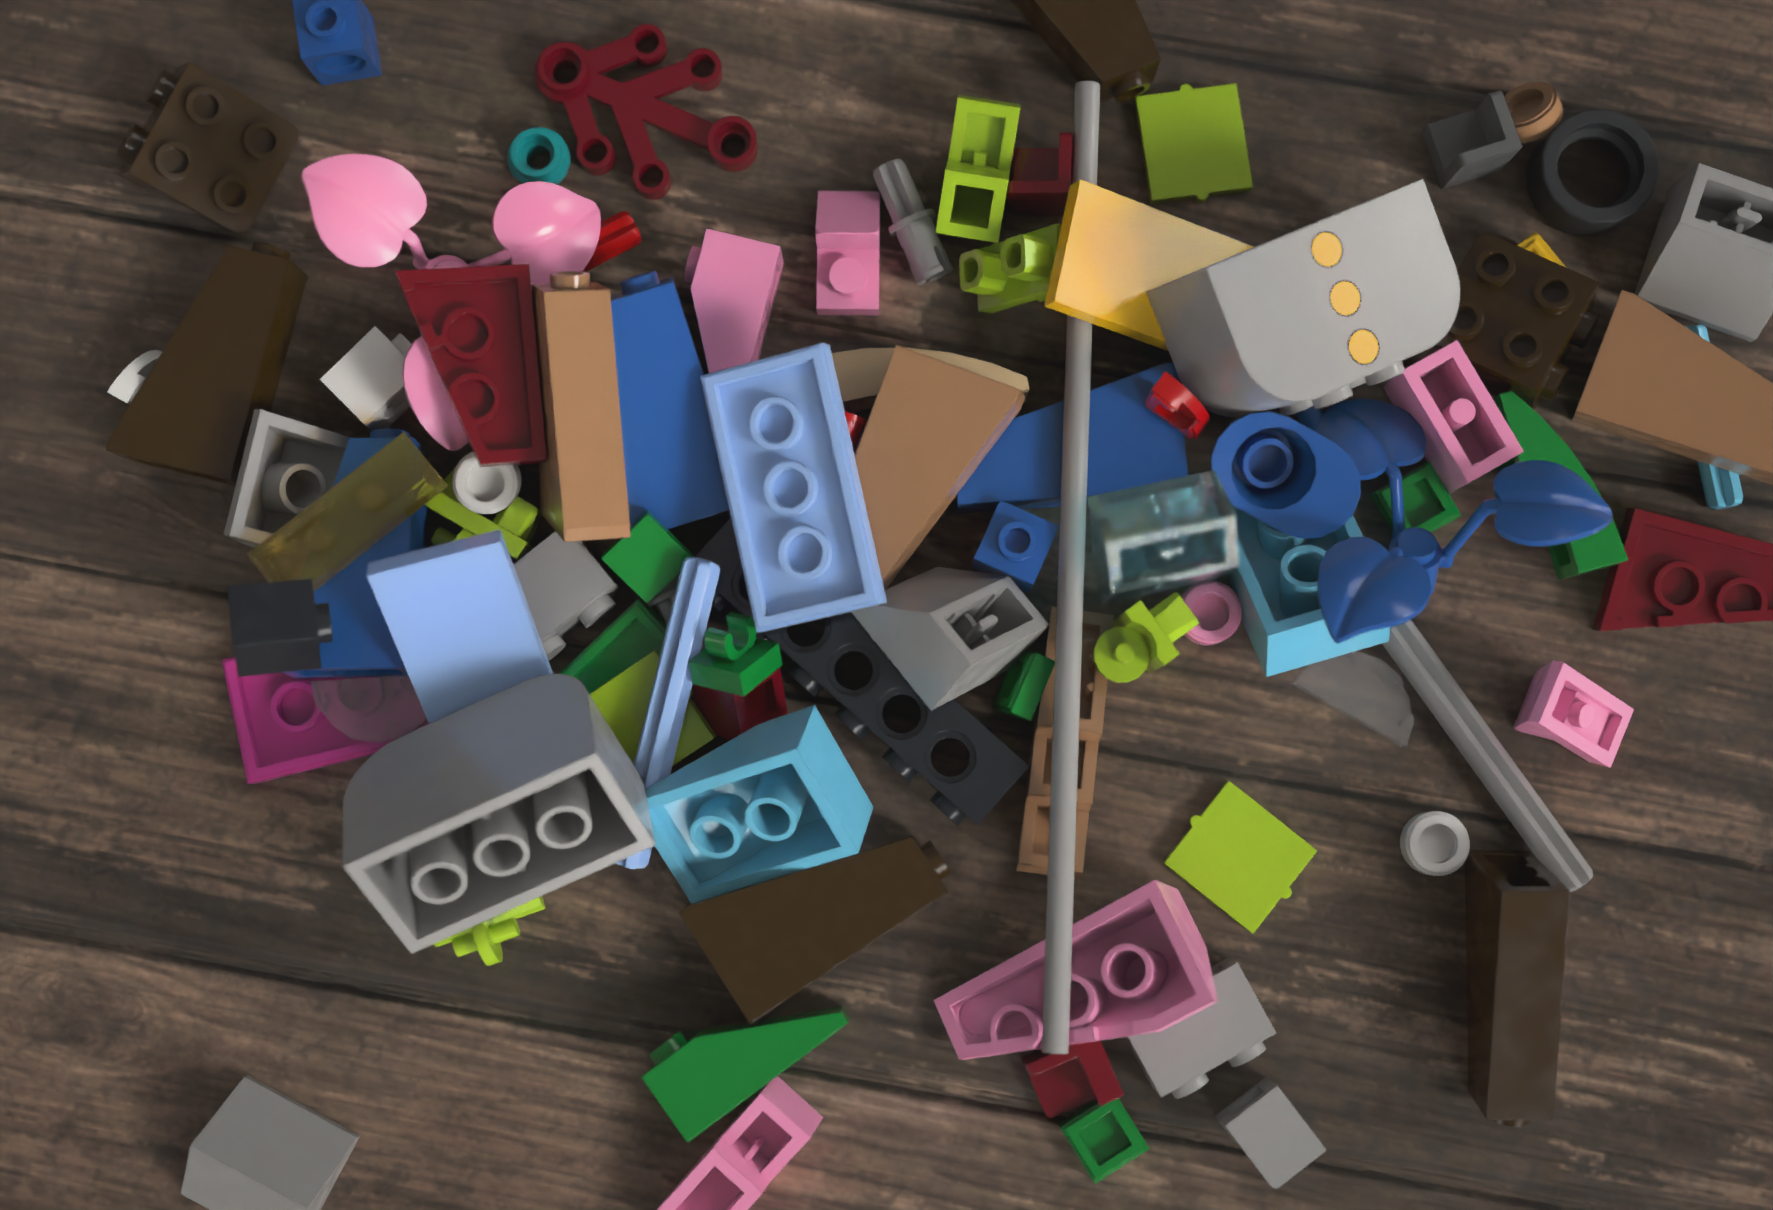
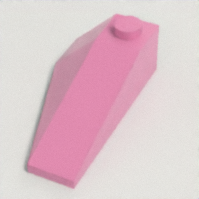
(1131, 975)

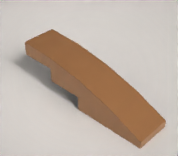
(1036, 811)

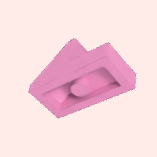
(848, 252)
(1574, 713)

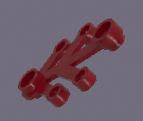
(638, 102)

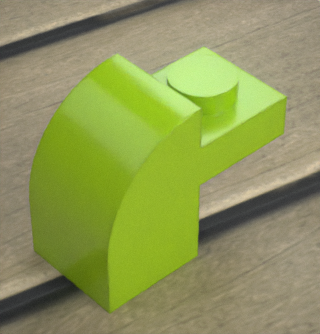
(978, 168)

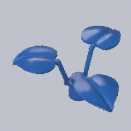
(1374, 588)

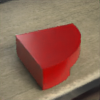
(1177, 406)

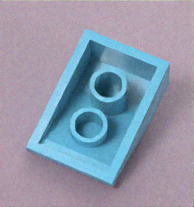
(1281, 599)
(759, 808)

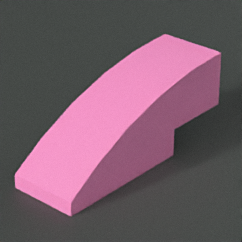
(748, 1152)

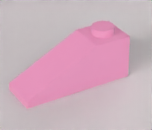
(733, 295)

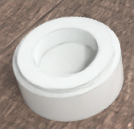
(485, 488)
(1434, 843)

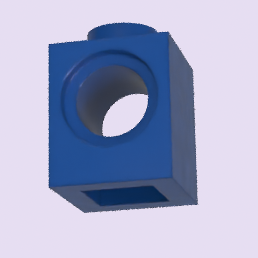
(337, 40)
(1015, 545)

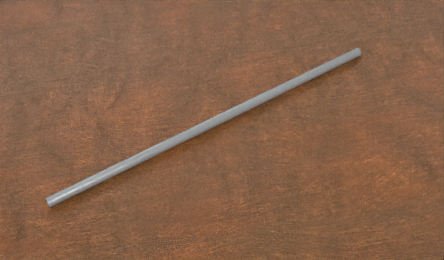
(1069, 623)

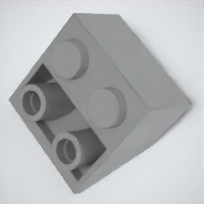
(1713, 253)
(952, 630)

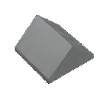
(281, 474)
(265, 1153)

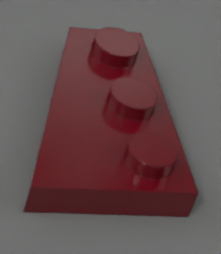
(486, 355)
(1685, 576)

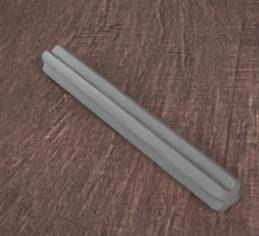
(1487, 756)

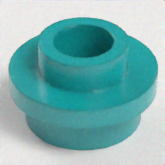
(533, 142)

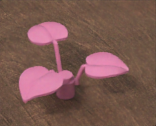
(366, 210)

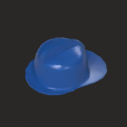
(1286, 474)

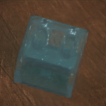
(1162, 537)

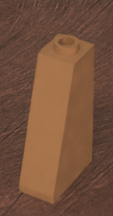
(1678, 393)
(923, 446)
(585, 465)

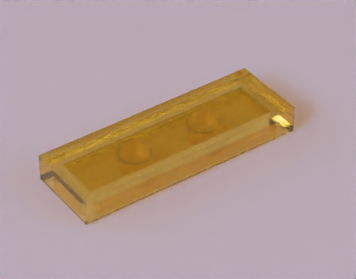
(350, 516)

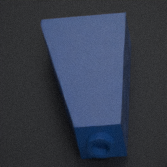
(663, 407)
(1125, 450)
(359, 630)

